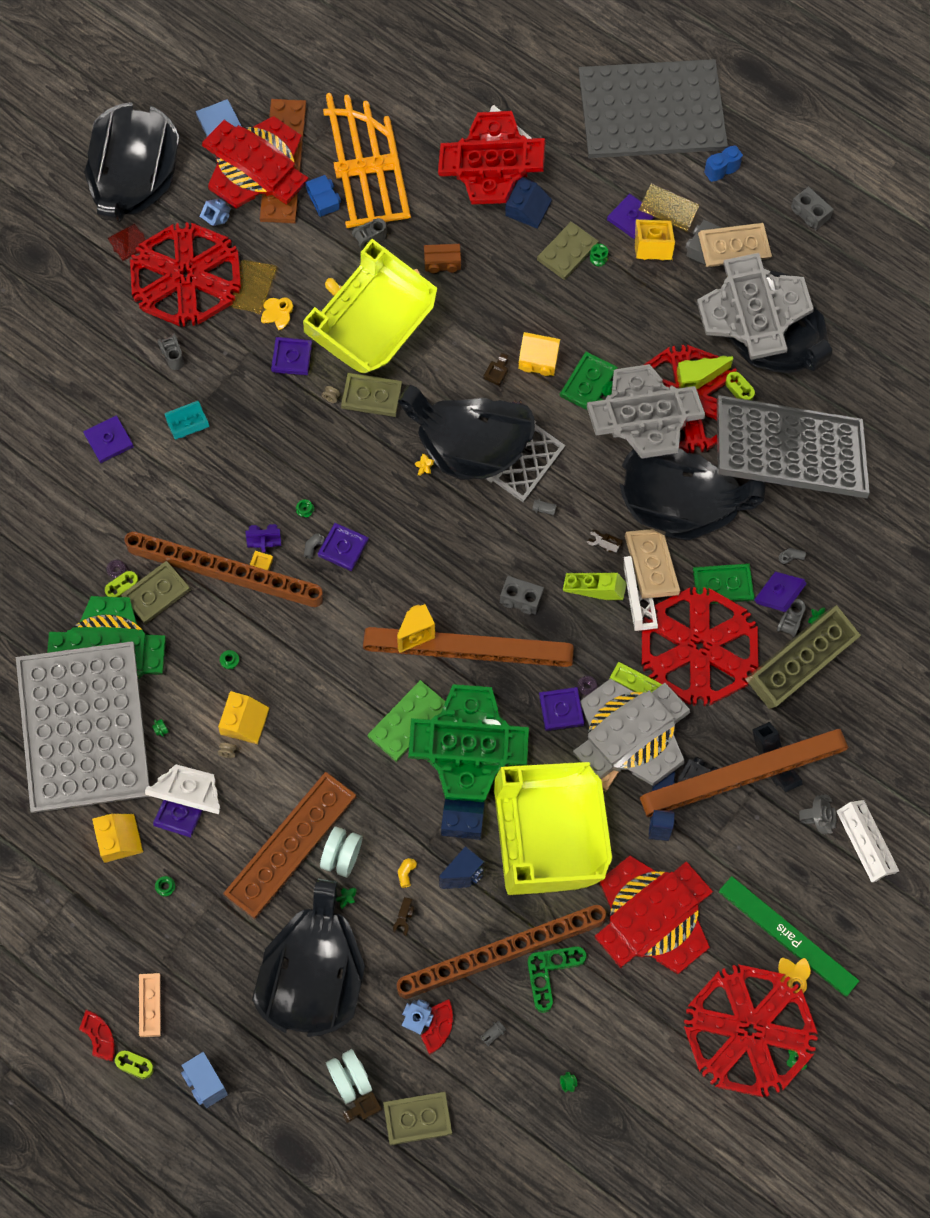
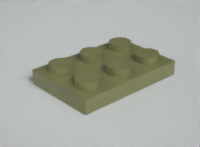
(567, 250)
(371, 394)
(156, 592)
(417, 1118)

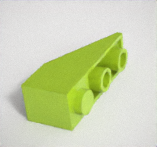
(701, 371)
(596, 585)

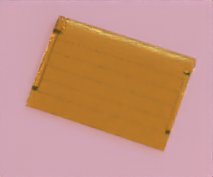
(669, 207)
(255, 284)

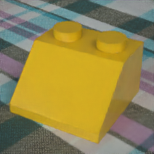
(654, 239)
(539, 354)
(416, 628)
(243, 718)
(117, 836)

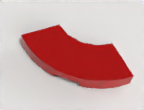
(439, 1028)
(100, 1036)

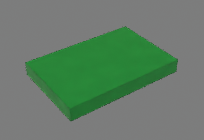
(588, 380)
(727, 580)

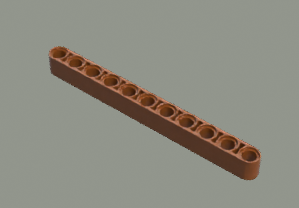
(230, 575)
(475, 648)
(744, 772)
(494, 959)

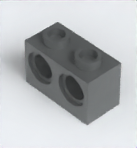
(814, 207)
(523, 590)

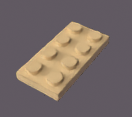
(733, 243)
(652, 564)

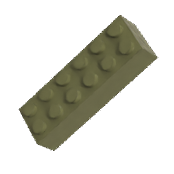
(802, 657)

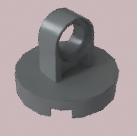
(820, 814)

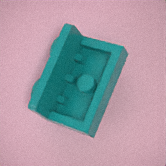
(186, 420)

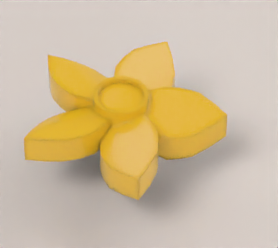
(424, 465)

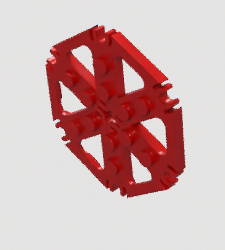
(172, 274)
(694, 429)
(702, 658)
(762, 1015)

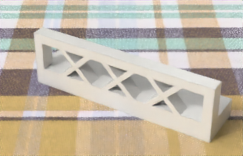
(635, 598)
(866, 841)

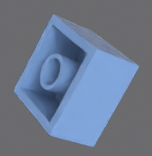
(204, 1079)

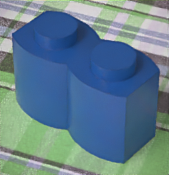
(723, 163)
(322, 195)

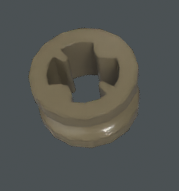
(330, 394)
(227, 750)

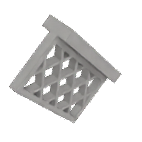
(550, 439)

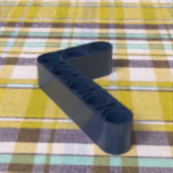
(662, 821)

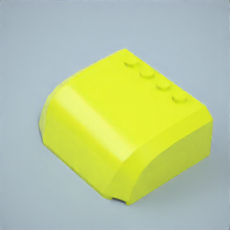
(372, 311)
(551, 827)

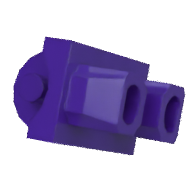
(263, 538)

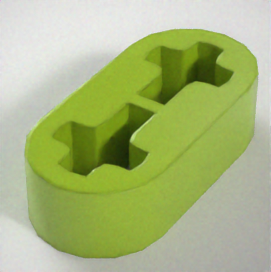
(741, 386)
(120, 584)
(132, 1069)

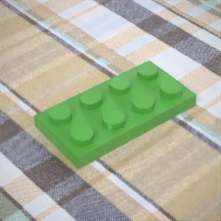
(393, 730)

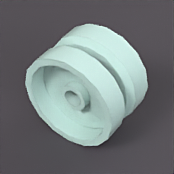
(341, 851)
(349, 1076)

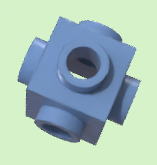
(215, 212)
(414, 1022)

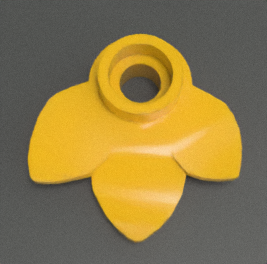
(275, 313)
(797, 973)

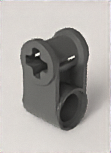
(369, 232)
(171, 349)
(790, 620)

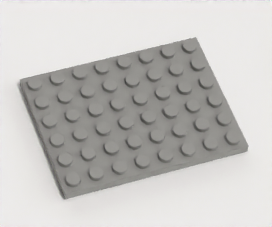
(82, 727)

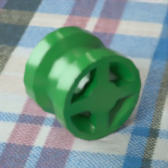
(600, 250)

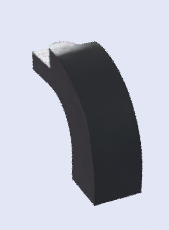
(767, 740)

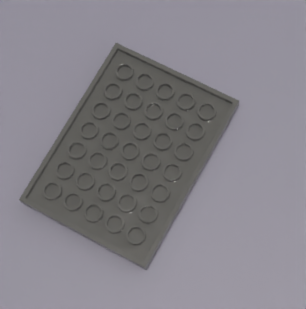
(652, 108)
(791, 447)

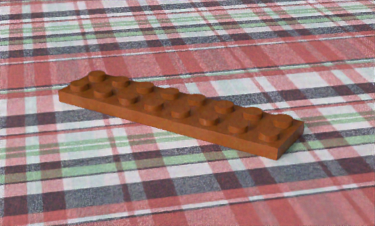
(292, 114)
(289, 845)

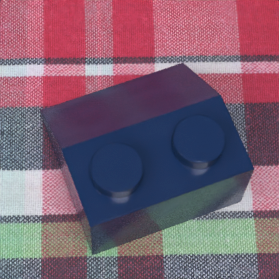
(528, 203)
(462, 819)
(462, 871)

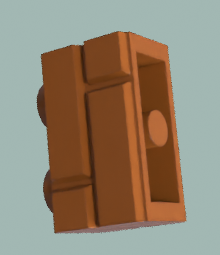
(442, 257)

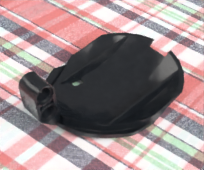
(134, 149)
(805, 346)
(464, 443)
(681, 504)
(308, 992)

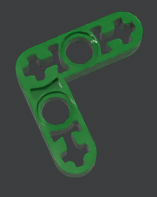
(547, 965)

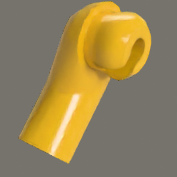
(332, 286)
(403, 871)

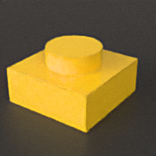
(261, 560)

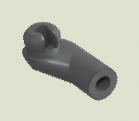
(311, 543)
(790, 554)

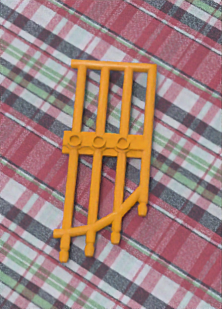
(367, 165)

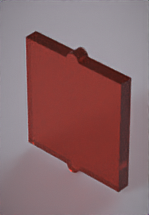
(126, 241)

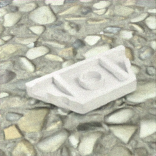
(187, 788)

